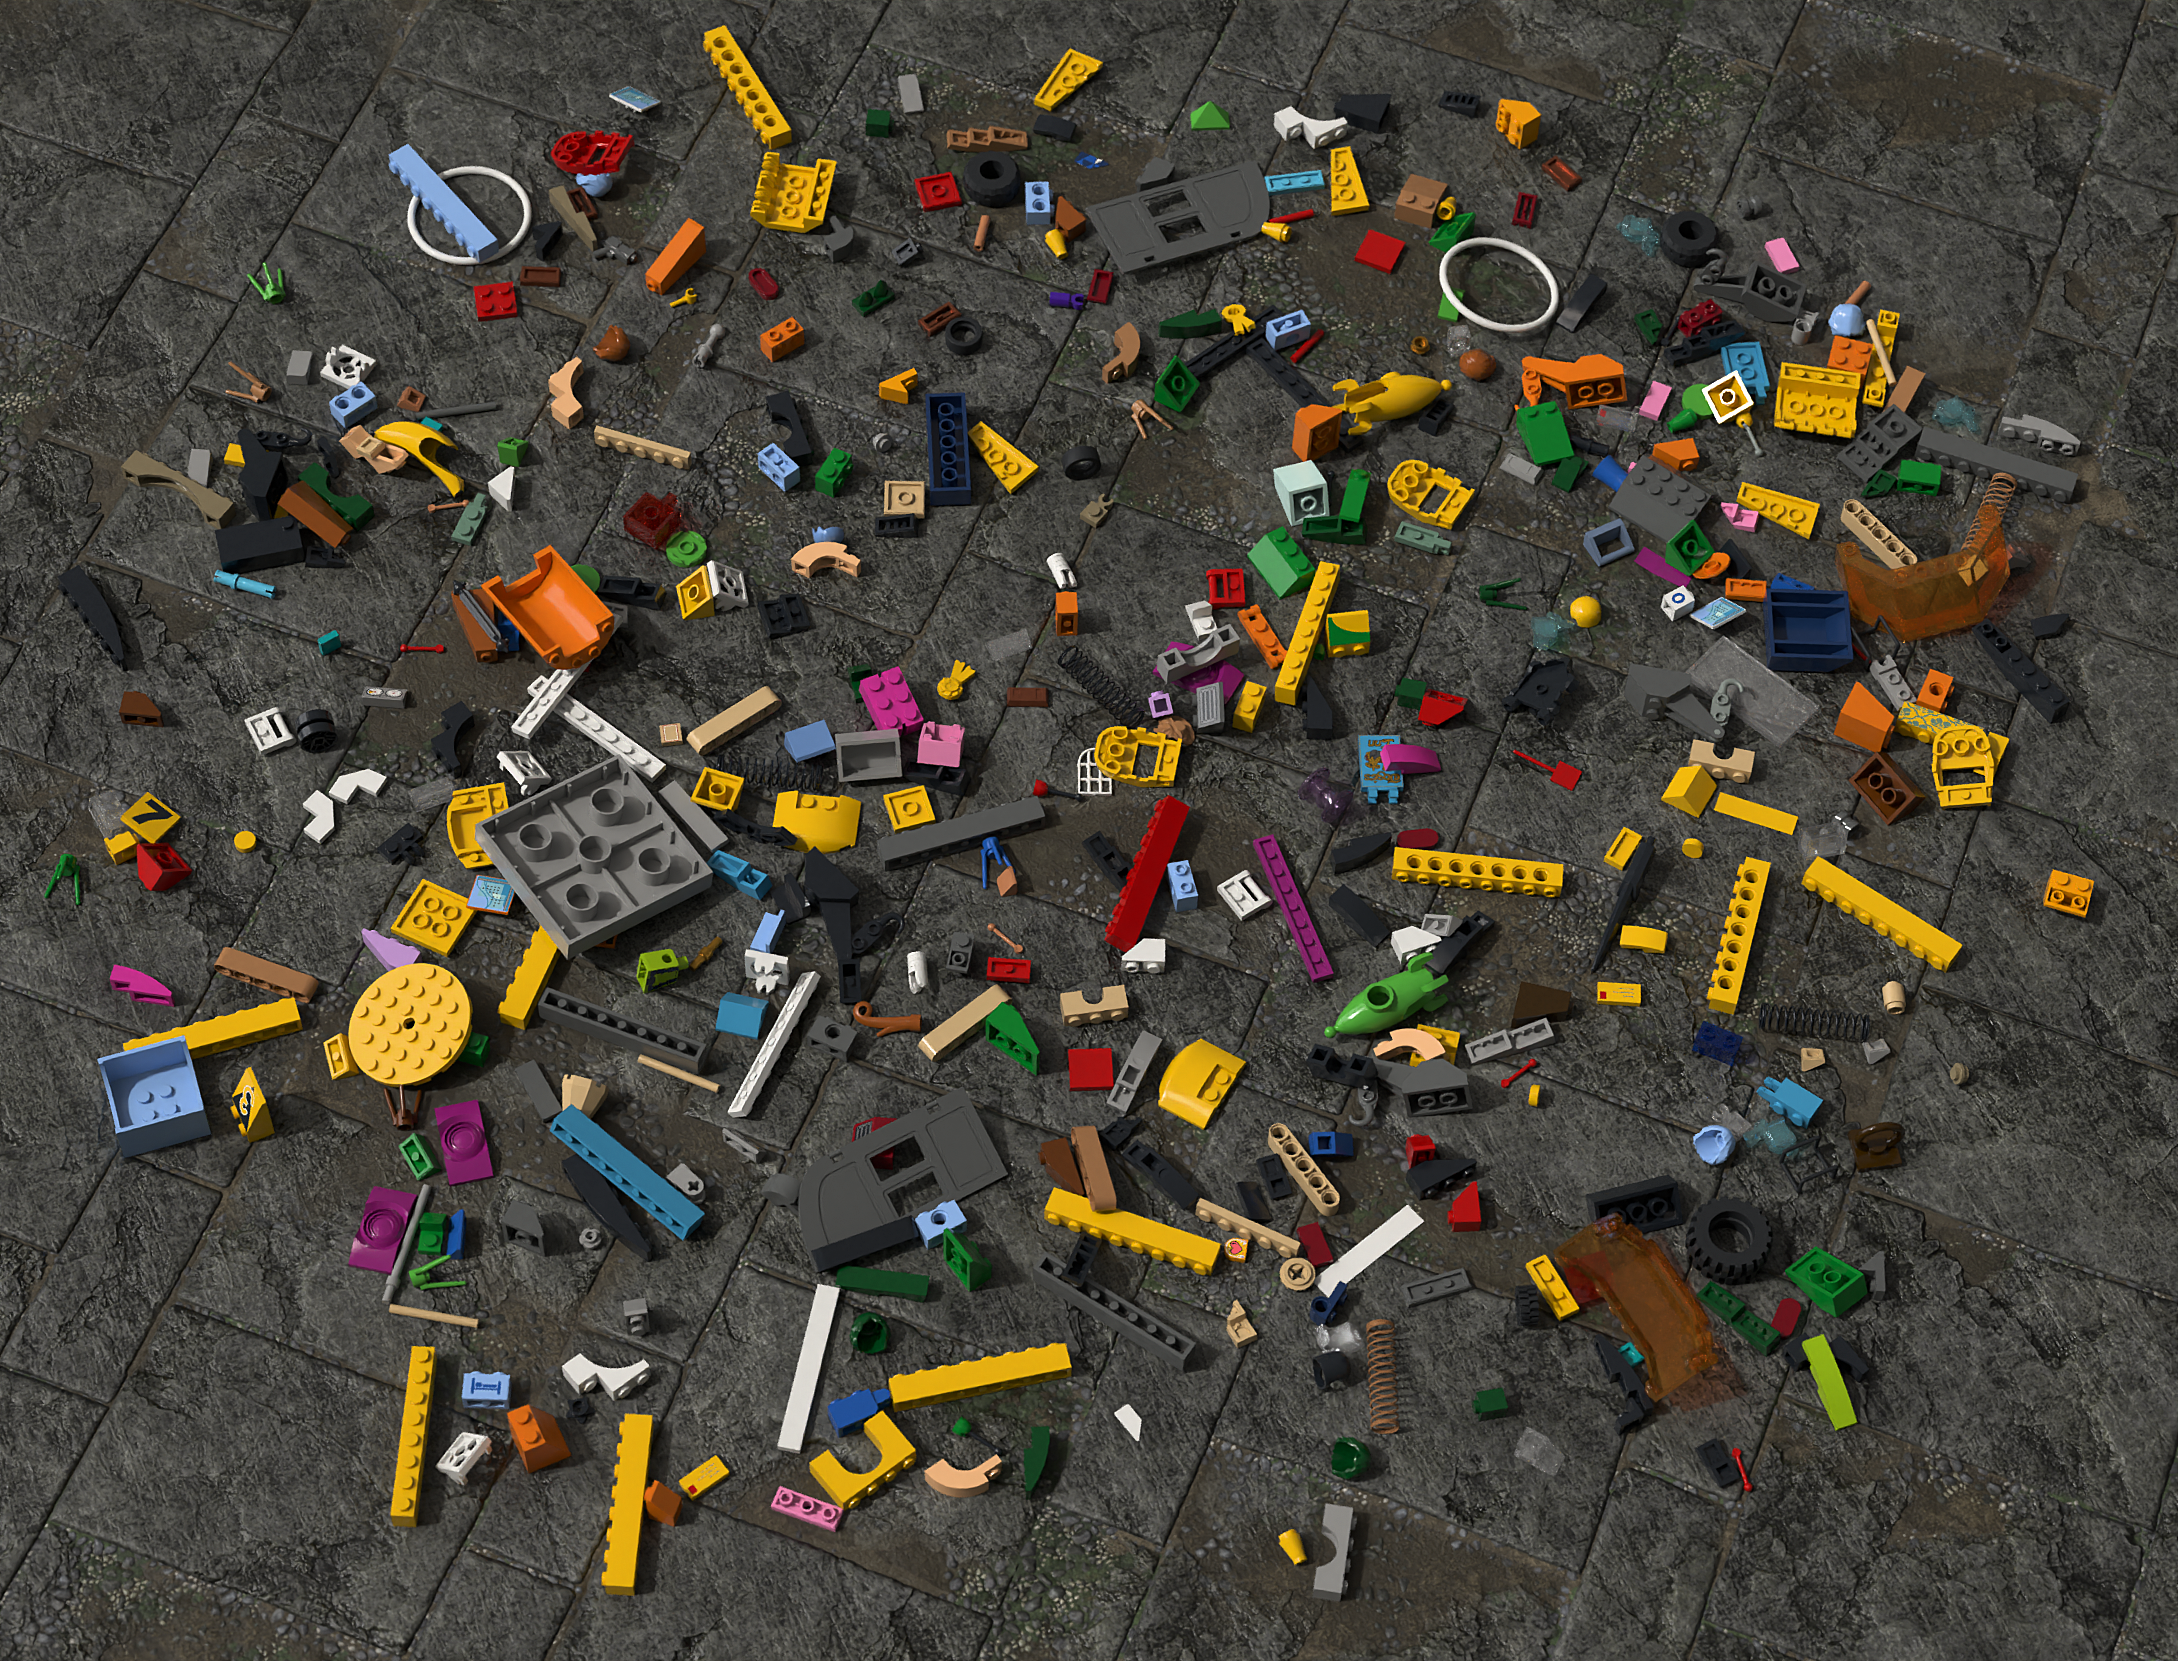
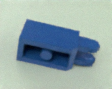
(852, 1412)

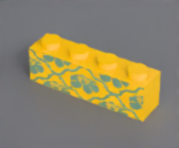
(1923, 722)

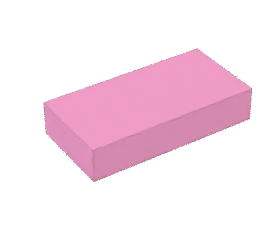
(1782, 256)
(1655, 400)

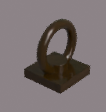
(1876, 1146)

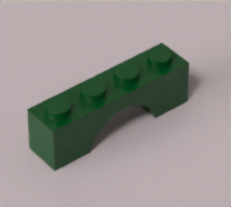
(352, 509)

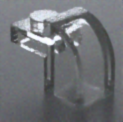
(1343, 1338)

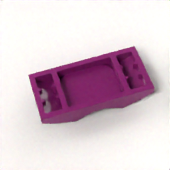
(1217, 672)
(463, 1143)
(382, 1230)

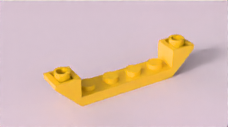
(1876, 379)

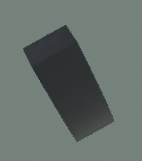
(1582, 303)
(633, 591)
(937, 776)
(1360, 852)
(1358, 915)

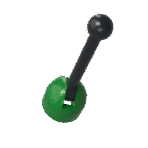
(963, 1428)

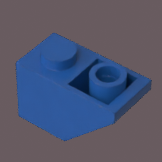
(1330, 1144)

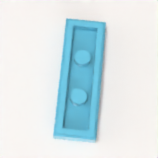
(1294, 182)

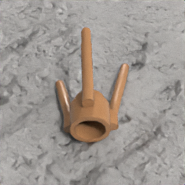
(259, 389)
(1144, 411)

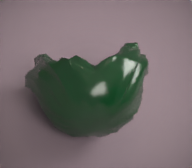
(870, 1333)
(1350, 1458)

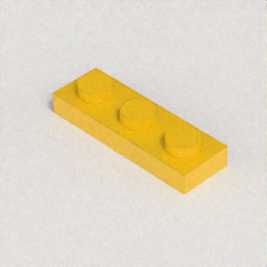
(1552, 1287)

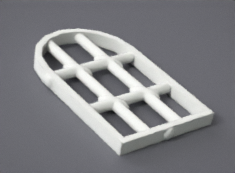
(1089, 778)

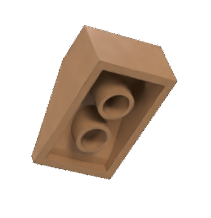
(1419, 200)

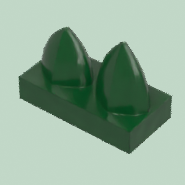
(873, 298)

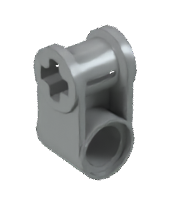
(1803, 326)
(687, 1183)

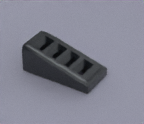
(1470, 101)
(1434, 418)
(904, 532)

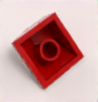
(1439, 707)
(160, 866)

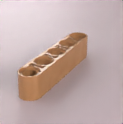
(266, 975)
(1093, 1168)

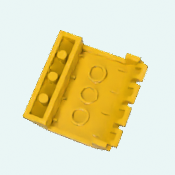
(1817, 400)

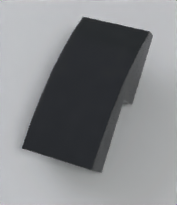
(1057, 127)

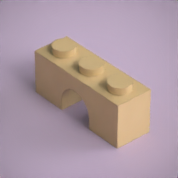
(1735, 768)
(1077, 1011)

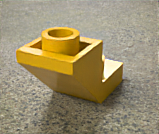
(1997, 747)

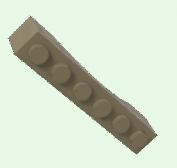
(146, 472)

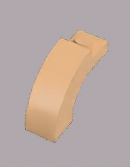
(825, 555)
(1411, 1041)
(963, 1483)

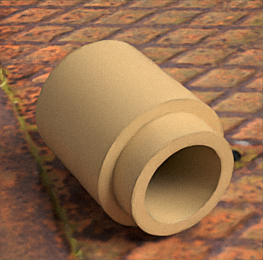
(1894, 998)

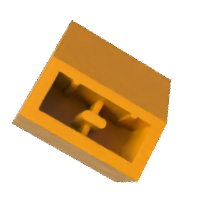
(1518, 122)
(2068, 893)

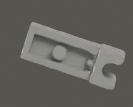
(1892, 682)

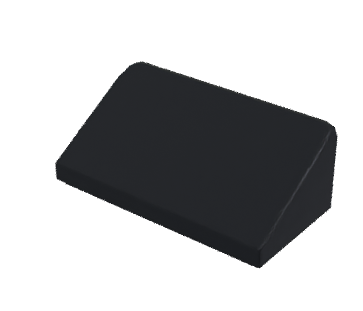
(1739, 566)
(1252, 1202)

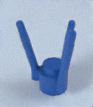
(992, 850)

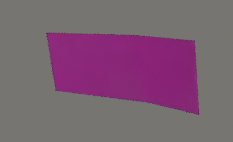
(1657, 566)

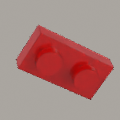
(1008, 970)

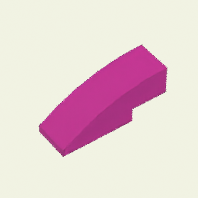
(1409, 759)
(140, 986)

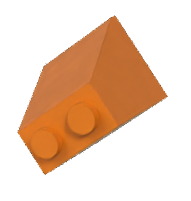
(1865, 720)
(537, 1437)

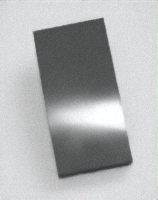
(1879, 443)

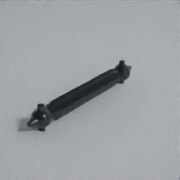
(481, 616)

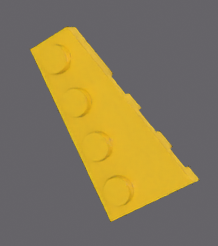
(1066, 78)
(1346, 185)
(1005, 461)
(1783, 509)

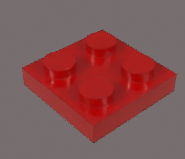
(495, 301)

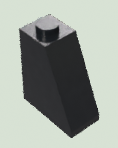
(1363, 110)

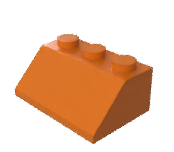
(1316, 431)

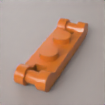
(1262, 636)

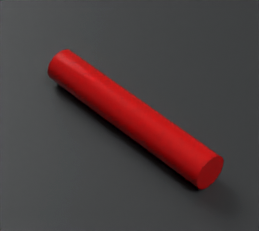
(1293, 217)
(1307, 345)

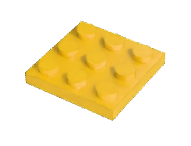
(434, 918)

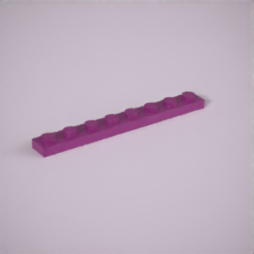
(1293, 908)

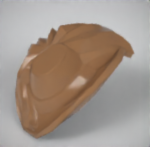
(1175, 728)

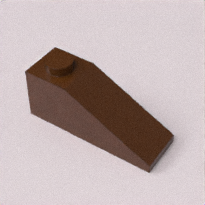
(1060, 1165)

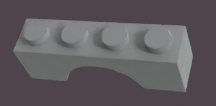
(1218, 646)
(1337, 1527)

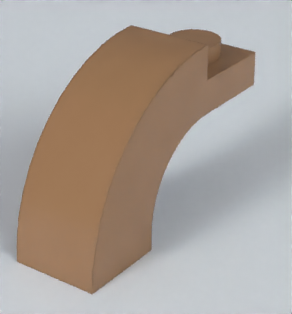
(1126, 362)

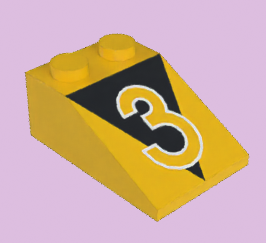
(251, 1108)

